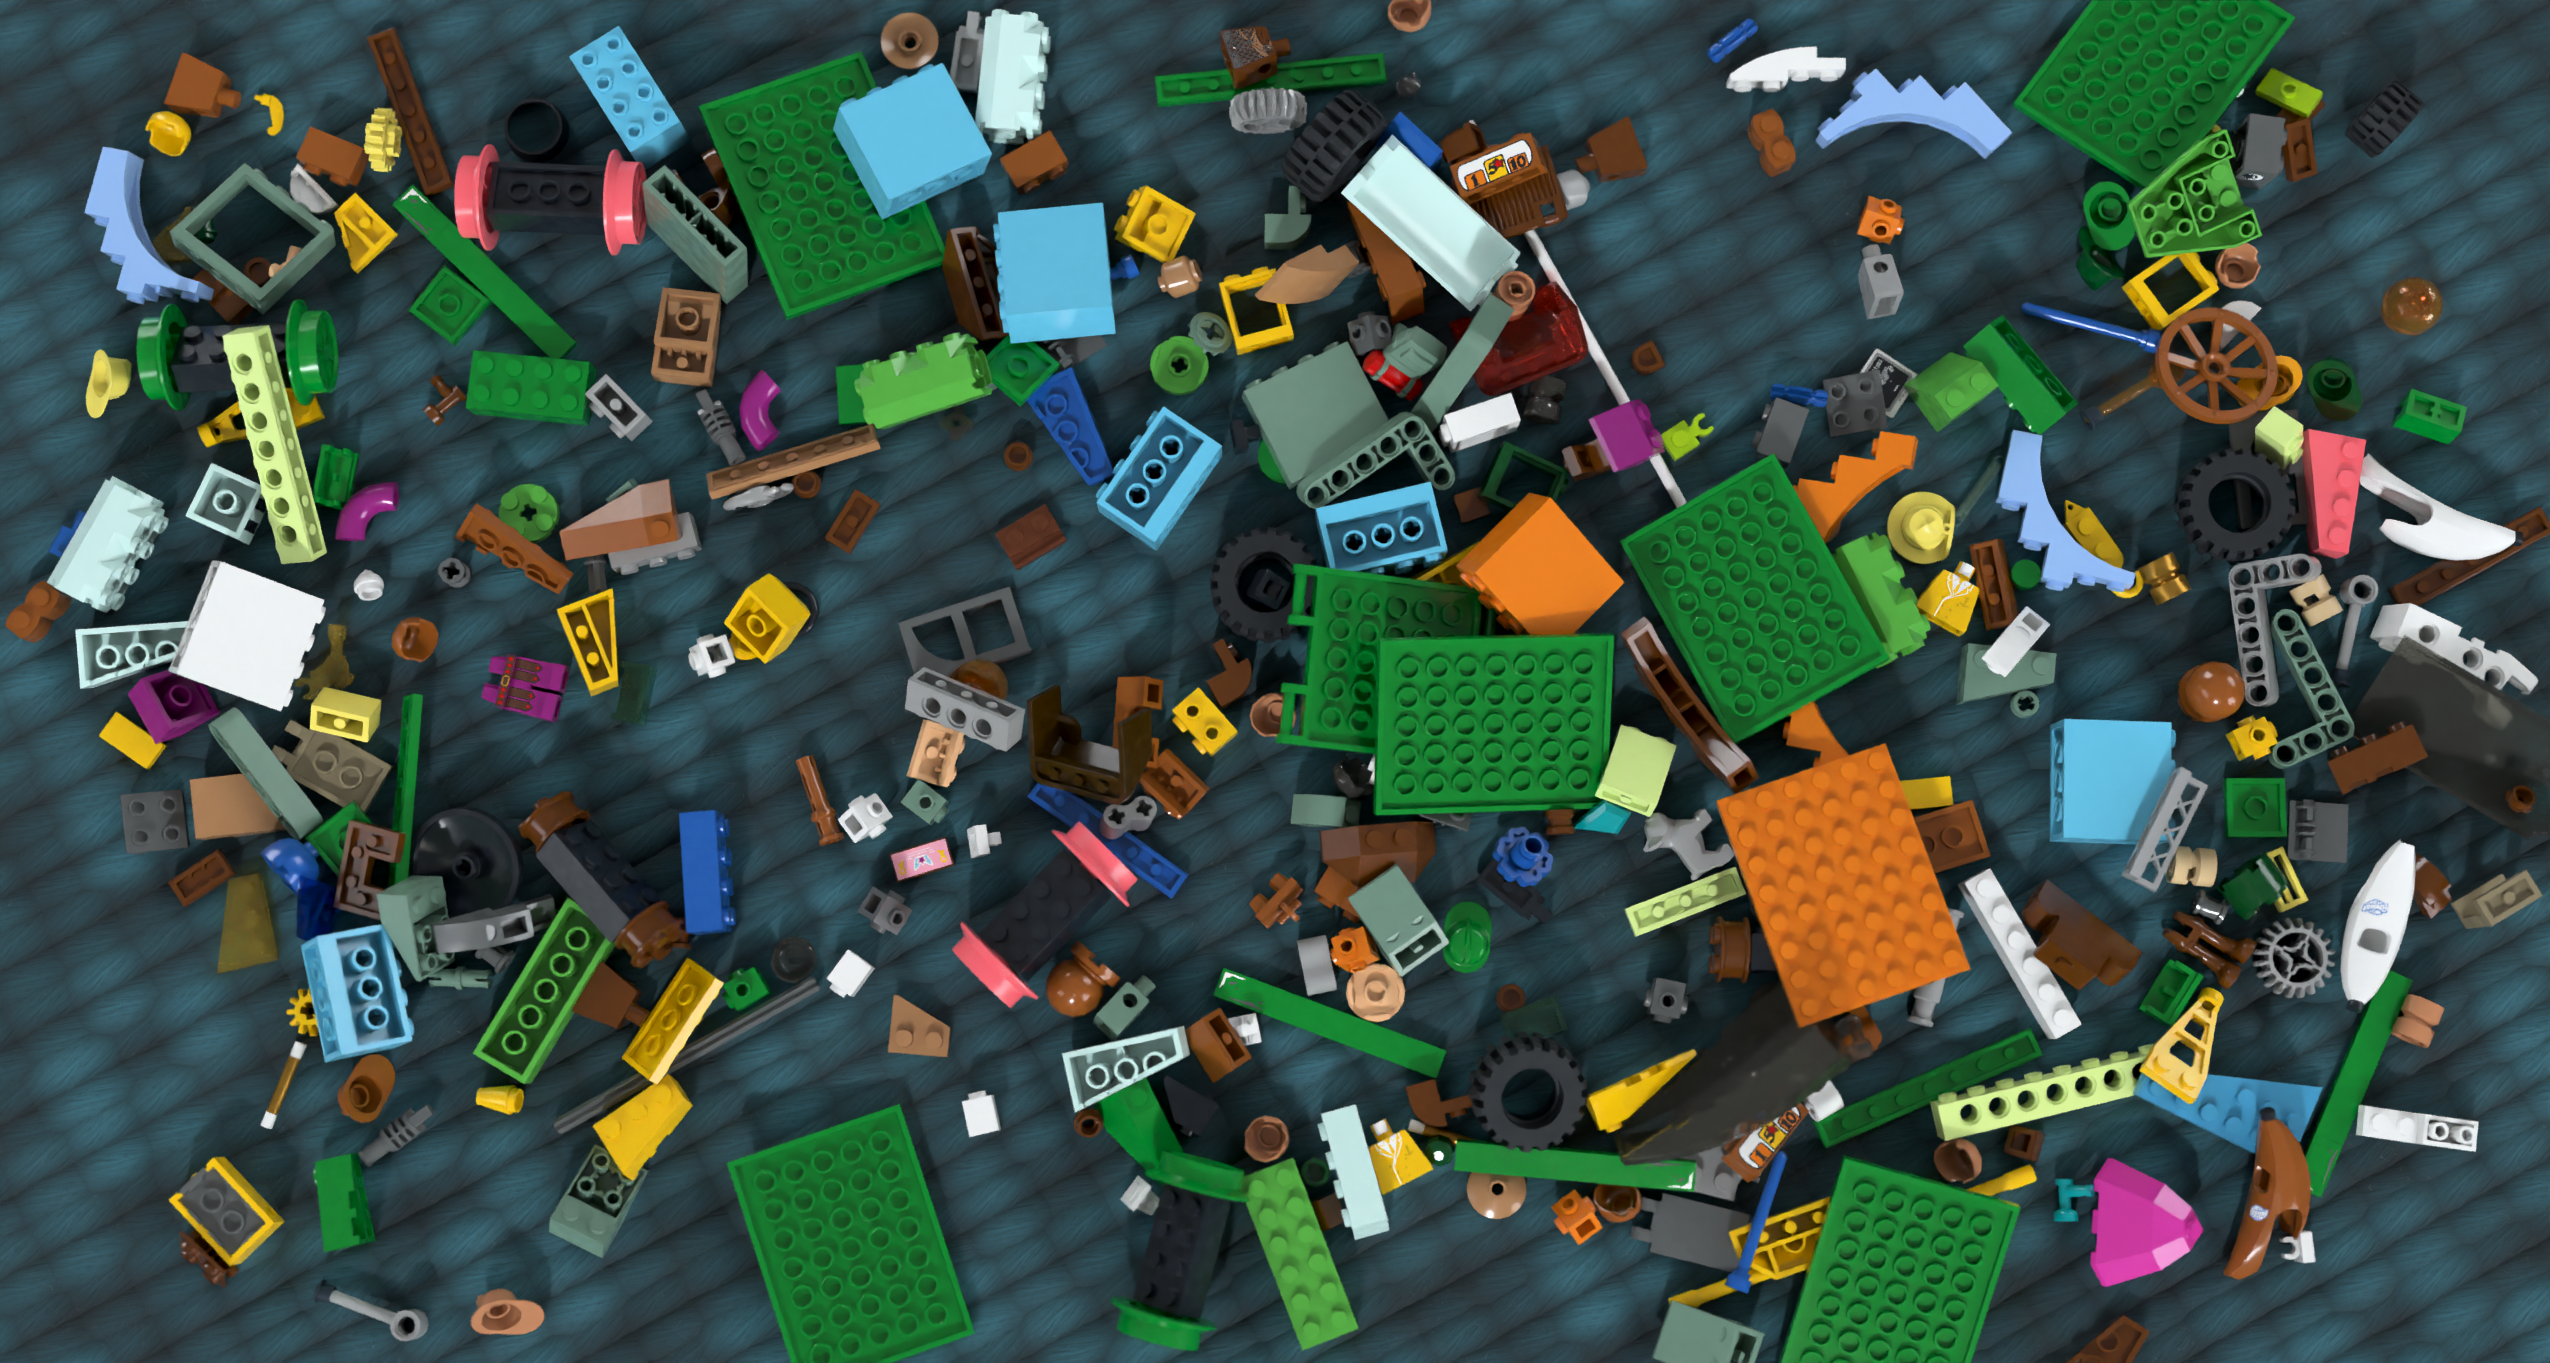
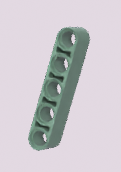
(265, 773)

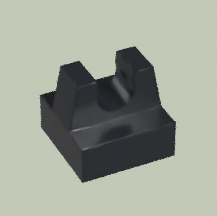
(1243, 435)

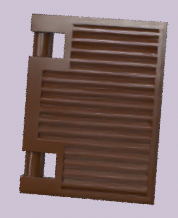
(1519, 207)

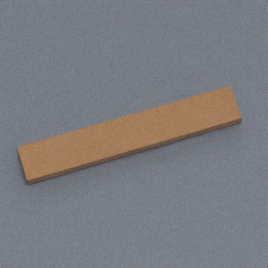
(792, 461)

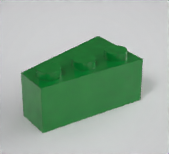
(342, 1202)

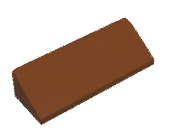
(1994, 582)

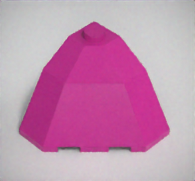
(2138, 1225)

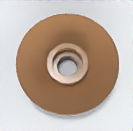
(905, 28)
(1496, 1206)

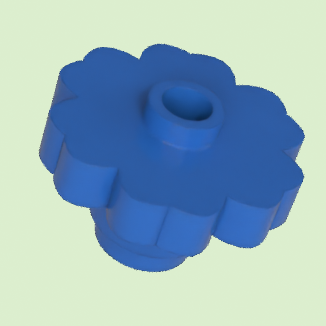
(1523, 857)

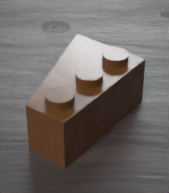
(2376, 756)

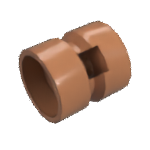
(1517, 291)
(2417, 1021)

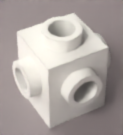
(719, 651)
(869, 813)

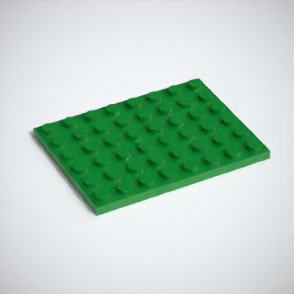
(2150, 77)
(804, 196)
(1754, 599)
(1491, 722)
(851, 1244)
(1899, 1270)

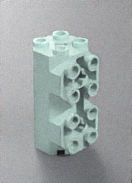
(1011, 77)
(107, 544)

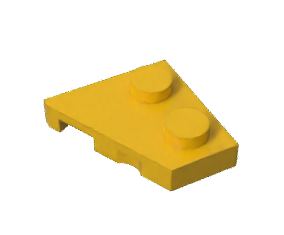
(362, 232)

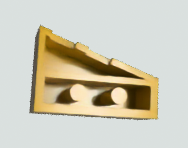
(592, 638)
(642, 1124)

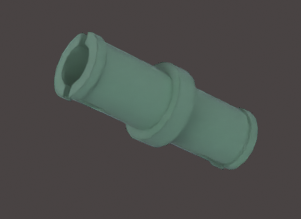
(462, 978)

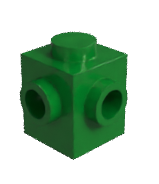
(745, 988)

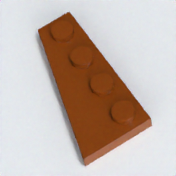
(515, 550)

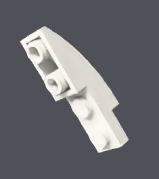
(1773, 70)
(2015, 642)
(2417, 1128)

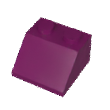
(1627, 435)
(171, 704)

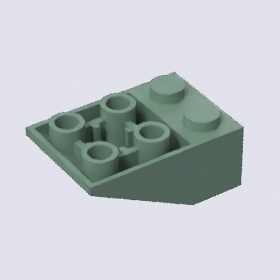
(408, 916)
(1398, 920)
(595, 1203)
(1703, 1337)

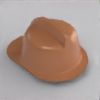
(504, 1314)

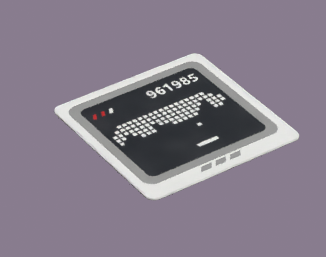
(1893, 378)

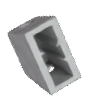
(1879, 283)

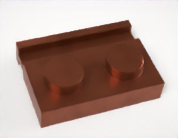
(1031, 537)

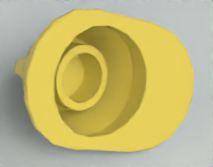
(107, 381)

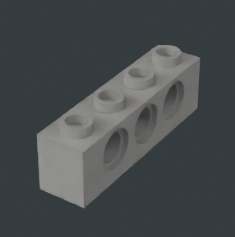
(964, 709)

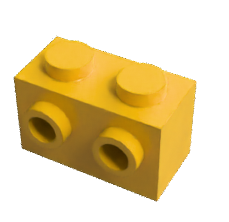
(1203, 722)

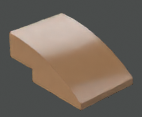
(1308, 276)
(686, 337)
(229, 808)

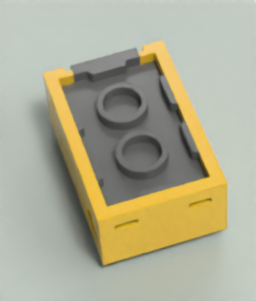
(226, 1210)

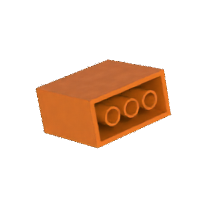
(1538, 571)

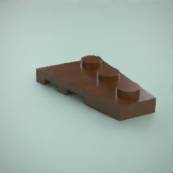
(2114, 1345)

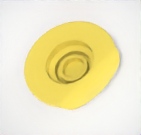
(1921, 527)

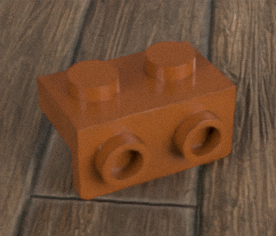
(1173, 785)

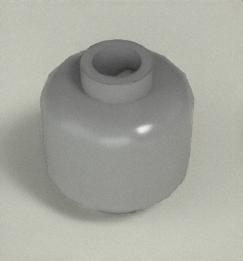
(1573, 188)

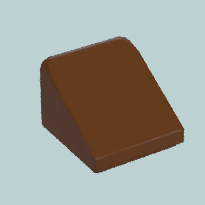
(2024, 1143)

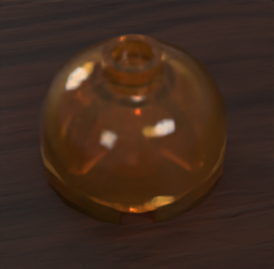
(2412, 306)
(983, 676)

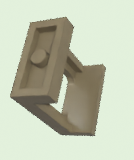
(2496, 900)

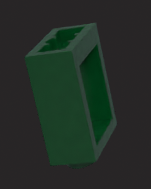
(1499, 464)

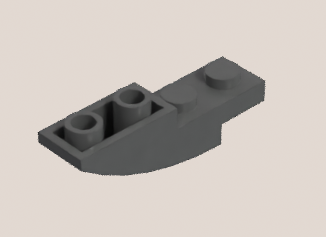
(494, 927)

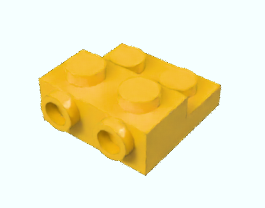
(1153, 224)

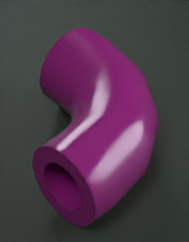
(755, 413)
(362, 507)

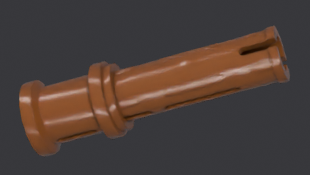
(822, 814)

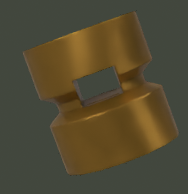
(2164, 578)

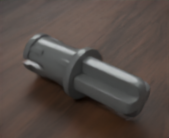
(596, 573)

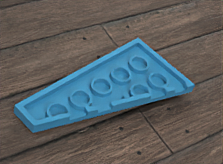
(2232, 1105)

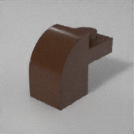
(1585, 460)
(1236, 678)
(2430, 887)
(1428, 1107)

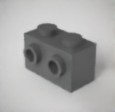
(1780, 431)

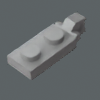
(968, 55)

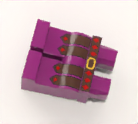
(517, 686)

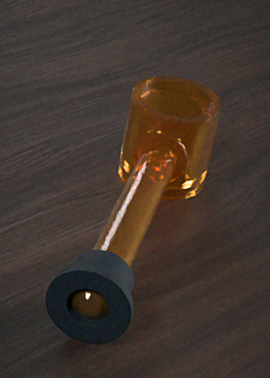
(2095, 414)

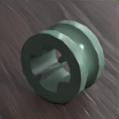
(2027, 712)

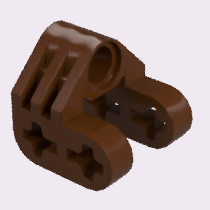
(720, 200)

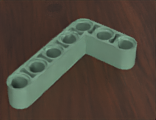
(1462, 362)
(1377, 458)
(2310, 692)

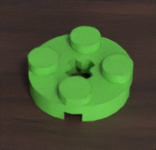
(1171, 351)
(537, 498)

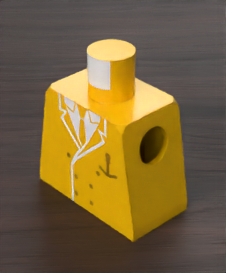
(1950, 599)
(1395, 1157)

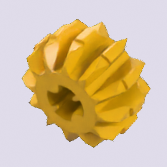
(301, 1012)

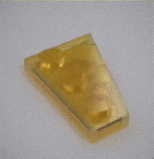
(247, 926)

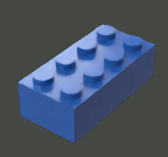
(706, 872)

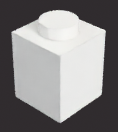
(849, 974)
(981, 1114)

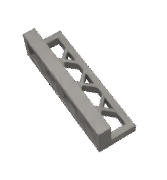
(2158, 826)

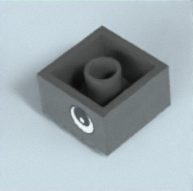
(2258, 150)

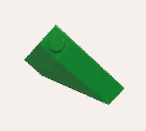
(1139, 1123)

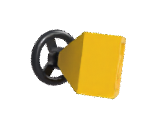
(772, 616)

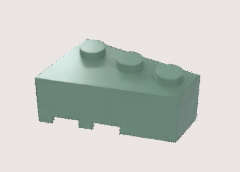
(1979, 682)

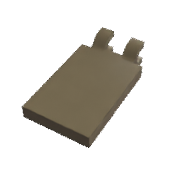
(333, 766)

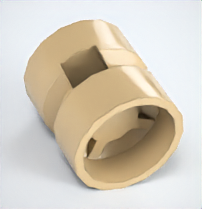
(2321, 610)
(2193, 866)

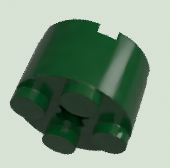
(2253, 884)

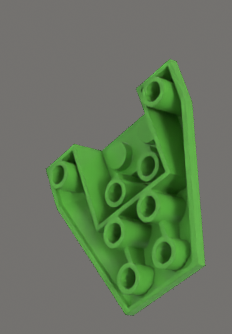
(2194, 204)

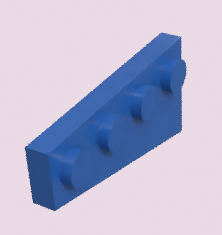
(1071, 423)

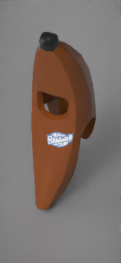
(2285, 1173)

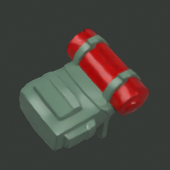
(1405, 360)

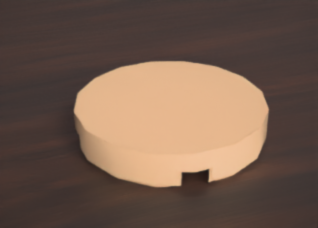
(1375, 992)

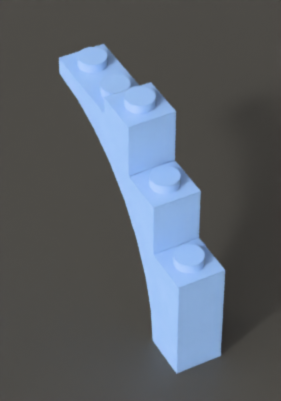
(1958, 112)
(116, 205)
(2064, 558)

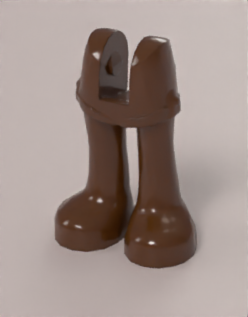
(2237, 950)

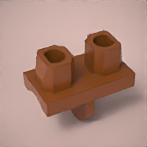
(1281, 905)

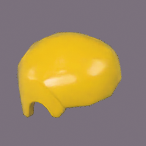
(169, 133)

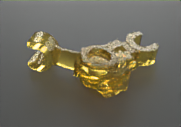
(333, 669)

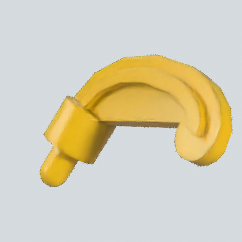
(276, 112)

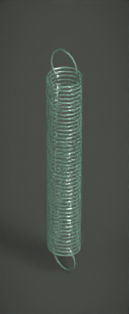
(1976, 491)

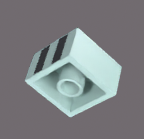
(228, 504)

